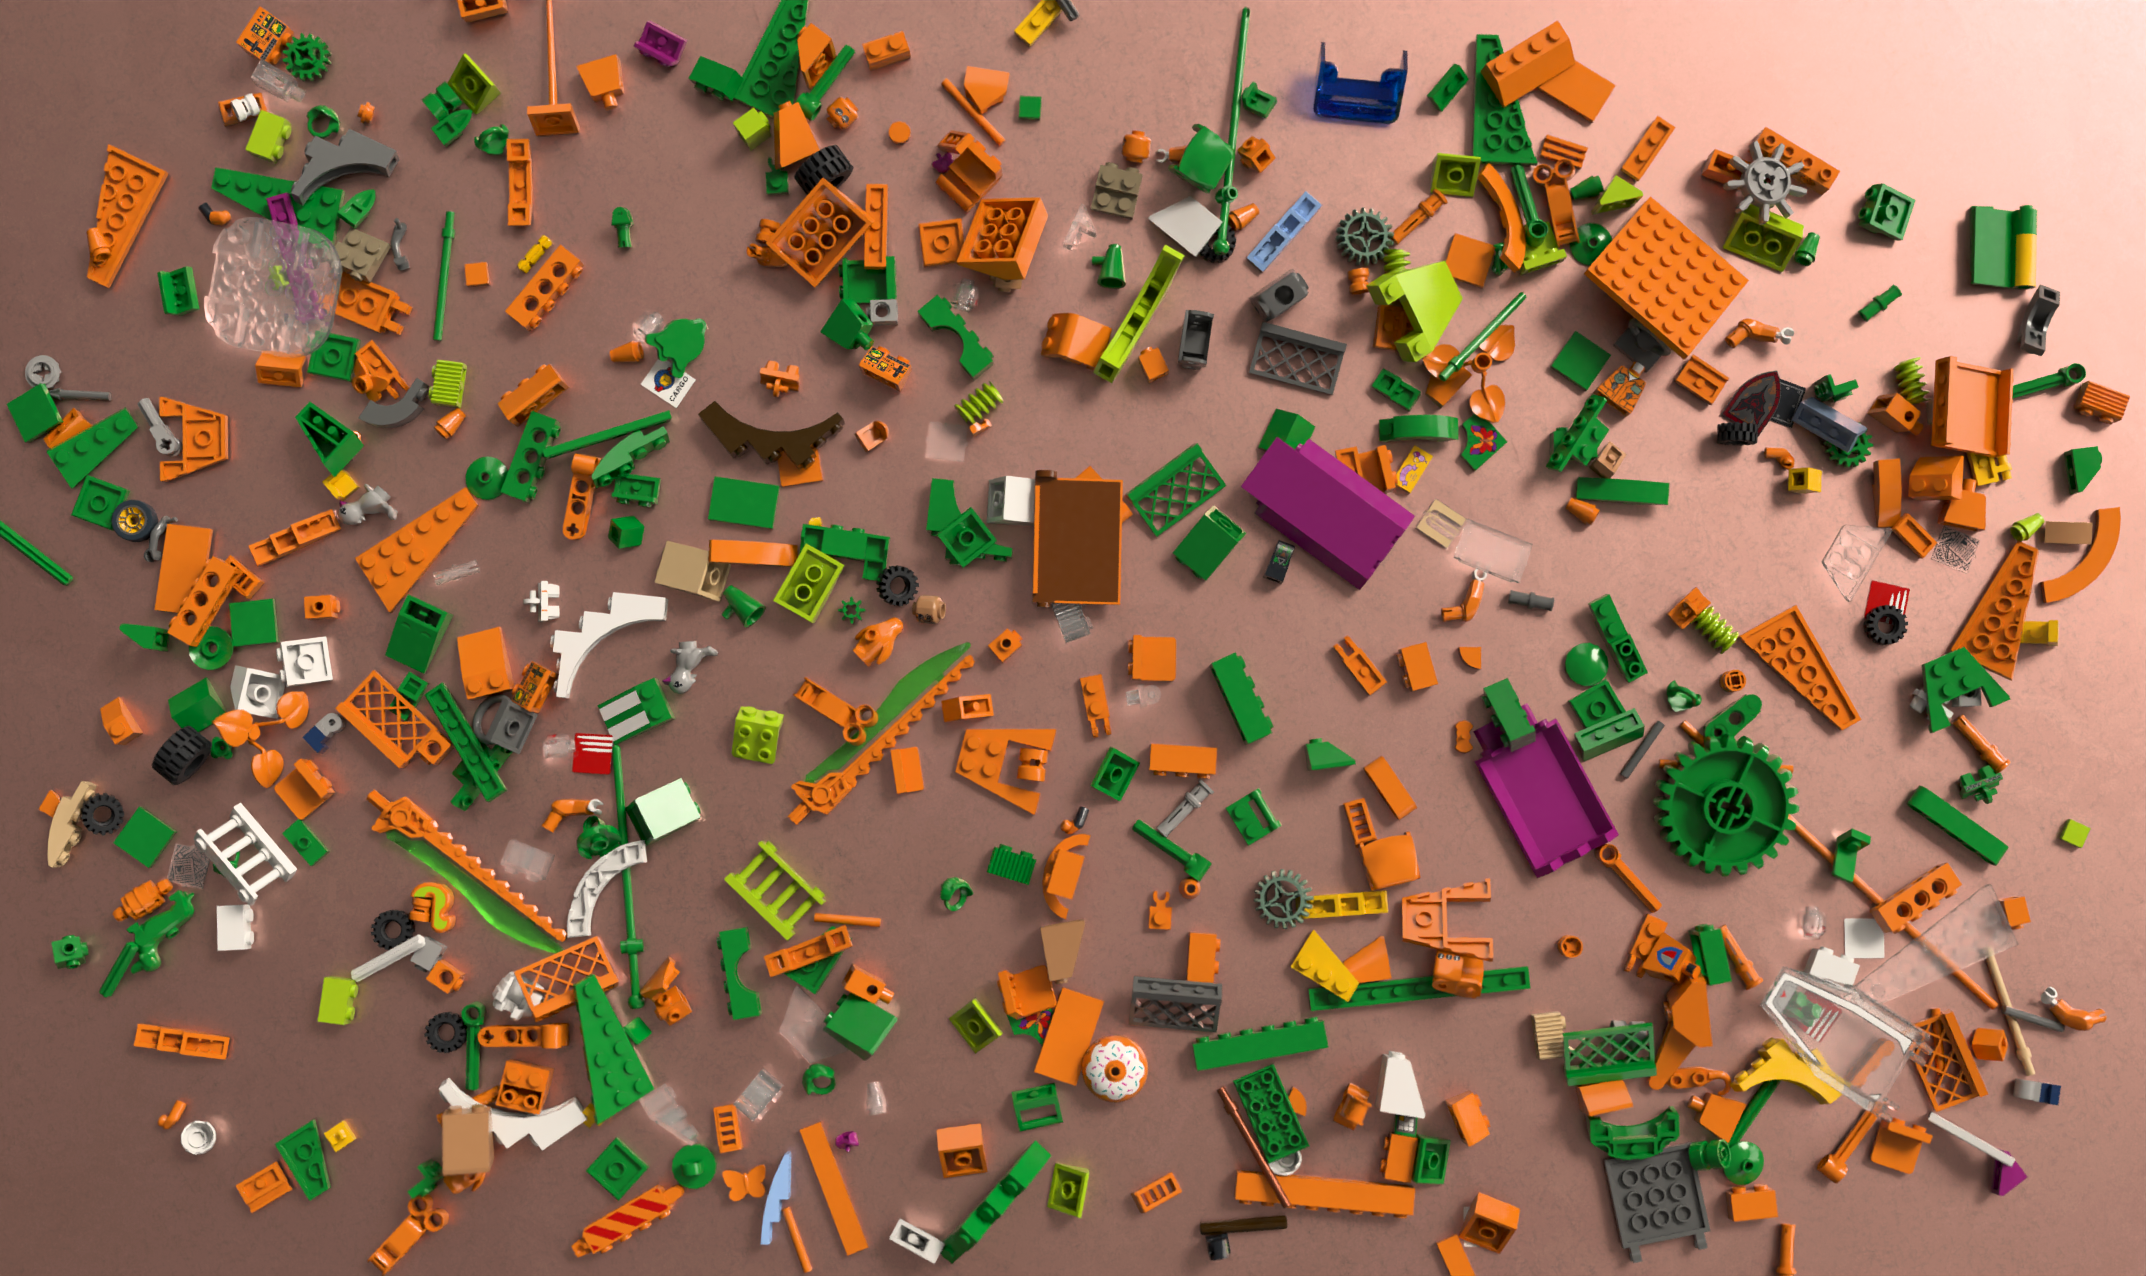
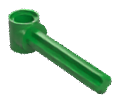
(810, 102)
(1533, 223)
(2060, 378)
(1194, 864)
(473, 1044)

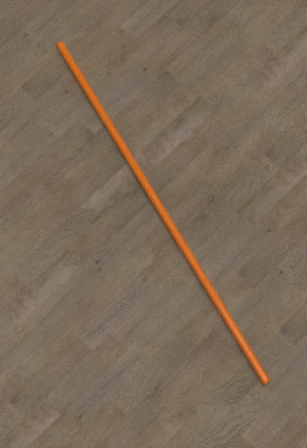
(1862, 886)

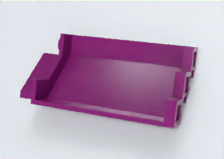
(1326, 508)
(1544, 795)

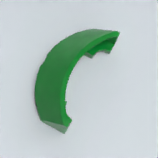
(1637, 1140)

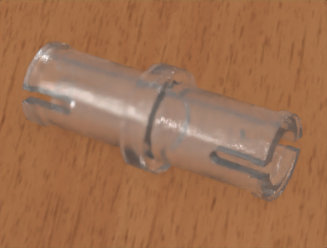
(456, 572)

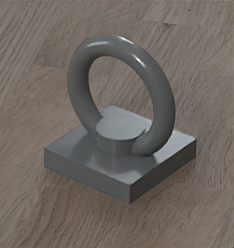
(1641, 345)
(509, 725)

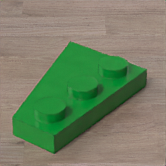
(815, 974)
(306, 1159)

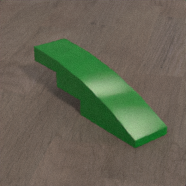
(1623, 491)

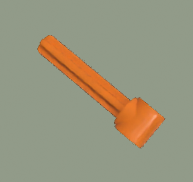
(1627, 876)
(1834, 1165)

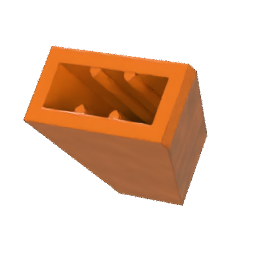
(792, 135)

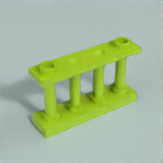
(770, 911)

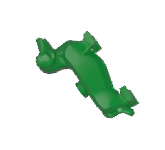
(158, 928)

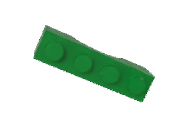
(938, 316)
(743, 1001)

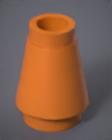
(1242, 216)
(98, 246)
(628, 352)
(449, 423)
(1583, 511)
(1183, 888)

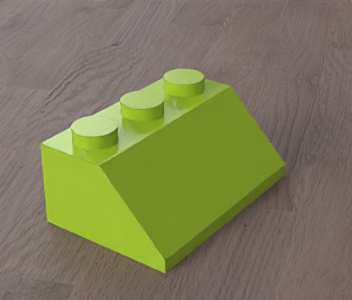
(1767, 243)

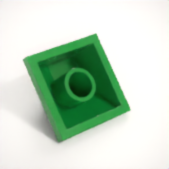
(1325, 755)

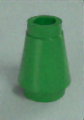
(1587, 188)
(1807, 250)

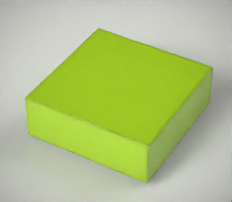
(2074, 833)

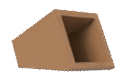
(1061, 948)
(467, 1140)

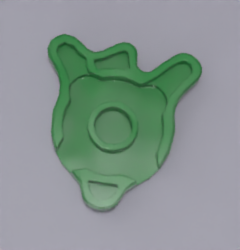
(679, 341)

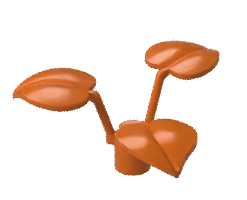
(1499, 346)
(237, 728)

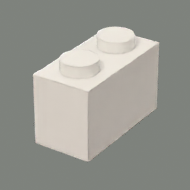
(234, 927)
(1825, 965)
(917, 1241)

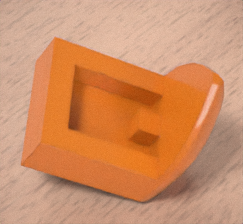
(872, 435)

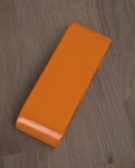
(1390, 787)

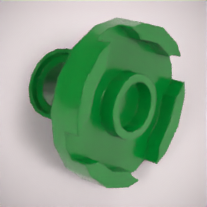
(597, 839)
(694, 1166)

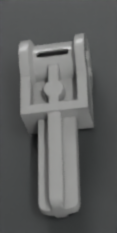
(159, 430)

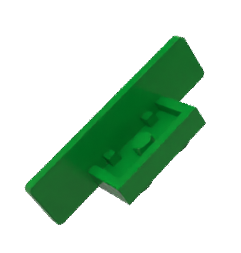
(1582, 437)
(470, 790)

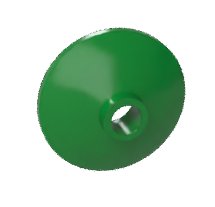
(1583, 251)
(486, 489)
(202, 654)
(1742, 1153)

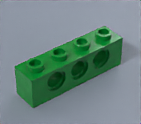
(536, 424)

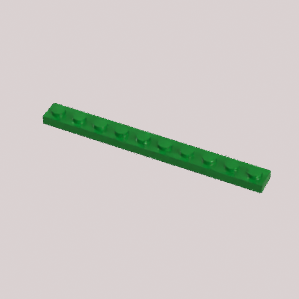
(1414, 989)

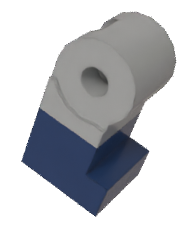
(323, 731)
(2037, 1091)

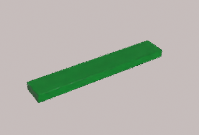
(606, 435)
(465, 742)

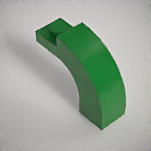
(1425, 427)

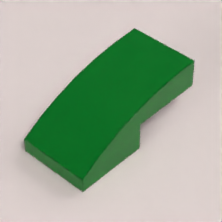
(1396, 390)
(412, 689)

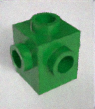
(69, 952)

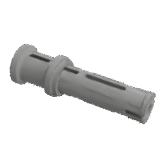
(1191, 801)

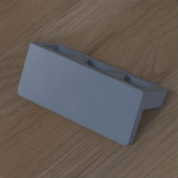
(1828, 423)

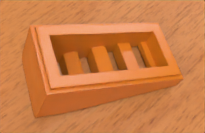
(224, 105)
(256, 582)
(1355, 833)
(736, 1127)
(1136, 1195)

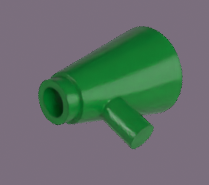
(1112, 270)
(745, 607)

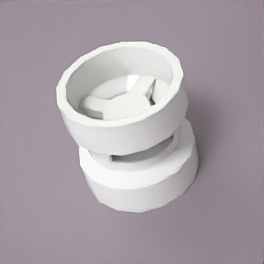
(249, 105)

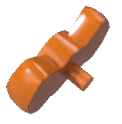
(1463, 736)

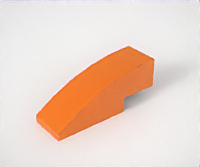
(1887, 492)

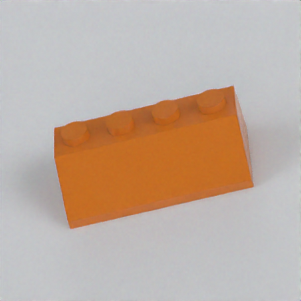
(1529, 64)

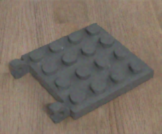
(1657, 1199)

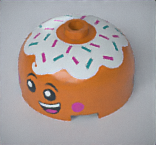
(1109, 1053)

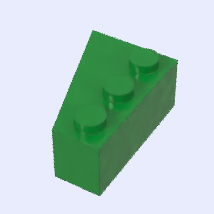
(329, 438)
(1508, 715)

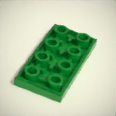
(1271, 1114)

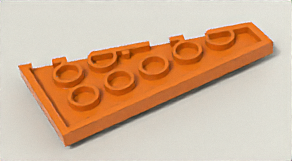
(409, 552)

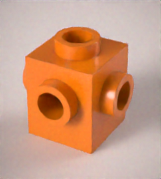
(1256, 154)
(672, 1006)

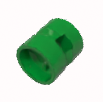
(442, 101)
(1709, 1155)

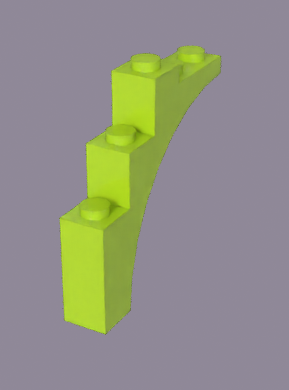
(1139, 315)

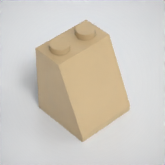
(691, 572)

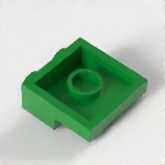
(1886, 211)

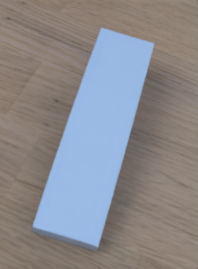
(1284, 231)
(779, 1190)

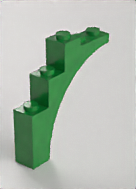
(995, 1202)

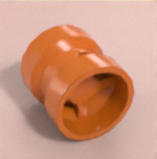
(767, 229)
(1358, 278)
(1728, 681)
(421, 903)
(1574, 947)

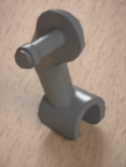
(398, 233)
(152, 553)

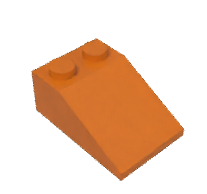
(484, 664)

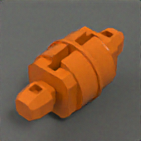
(142, 900)

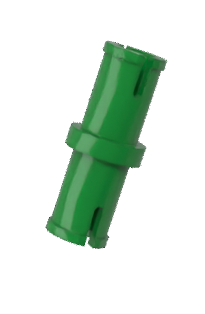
(1880, 303)

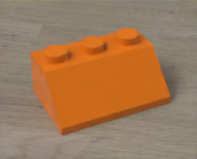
(815, 54)
(532, 394)

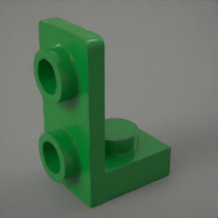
(1846, 853)

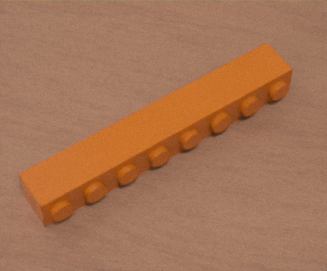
(1328, 1193)

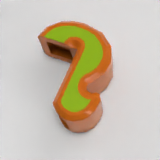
(441, 904)

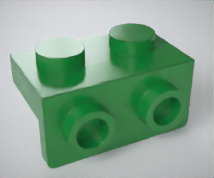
(178, 291)
(1826, 389)
(637, 489)
(433, 1173)

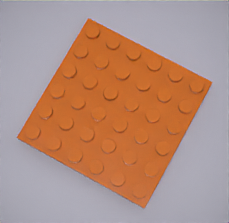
(1666, 277)

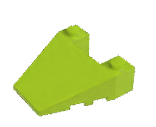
(1428, 299)

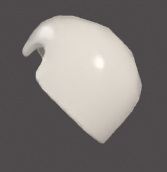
(198, 1137)
(1287, 1165)

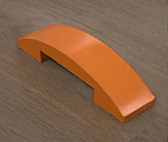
(520, 182)
(808, 952)

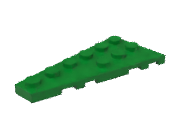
(776, 61)
(1497, 131)
(251, 191)
(609, 1057)

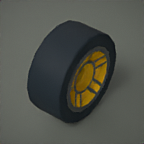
(124, 524)

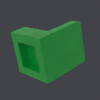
(626, 532)

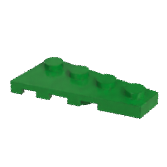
(89, 447)

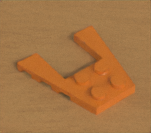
(984, 755)
(1426, 920)

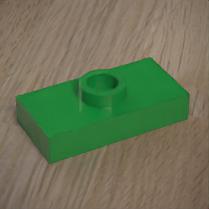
(1448, 87)
(305, 842)

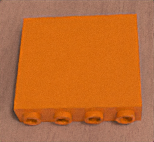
(1972, 408)

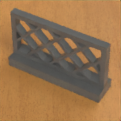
(1302, 339)
(1176, 992)

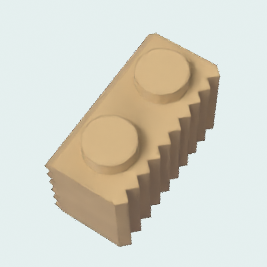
(1548, 1034)

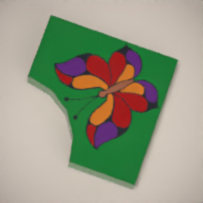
(1482, 441)
(1033, 1025)

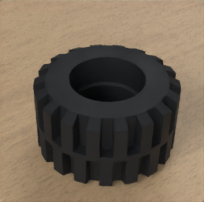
(827, 164)
(181, 755)

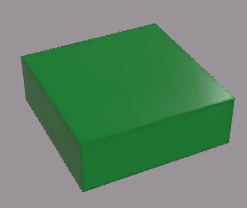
(1030, 107)

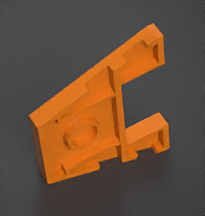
(203, 438)

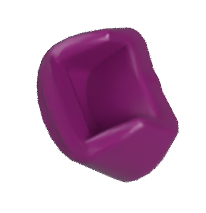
(941, 165)
(847, 1140)

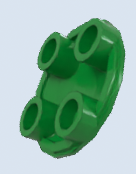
(1586, 664)

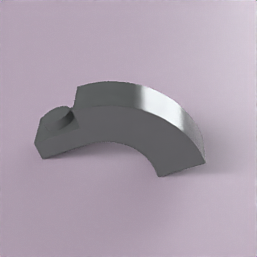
(2037, 320)
(399, 413)

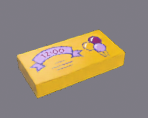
(1412, 468)

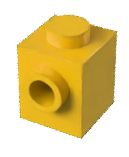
(1804, 480)

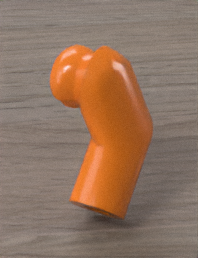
(1781, 455)
(173, 1117)

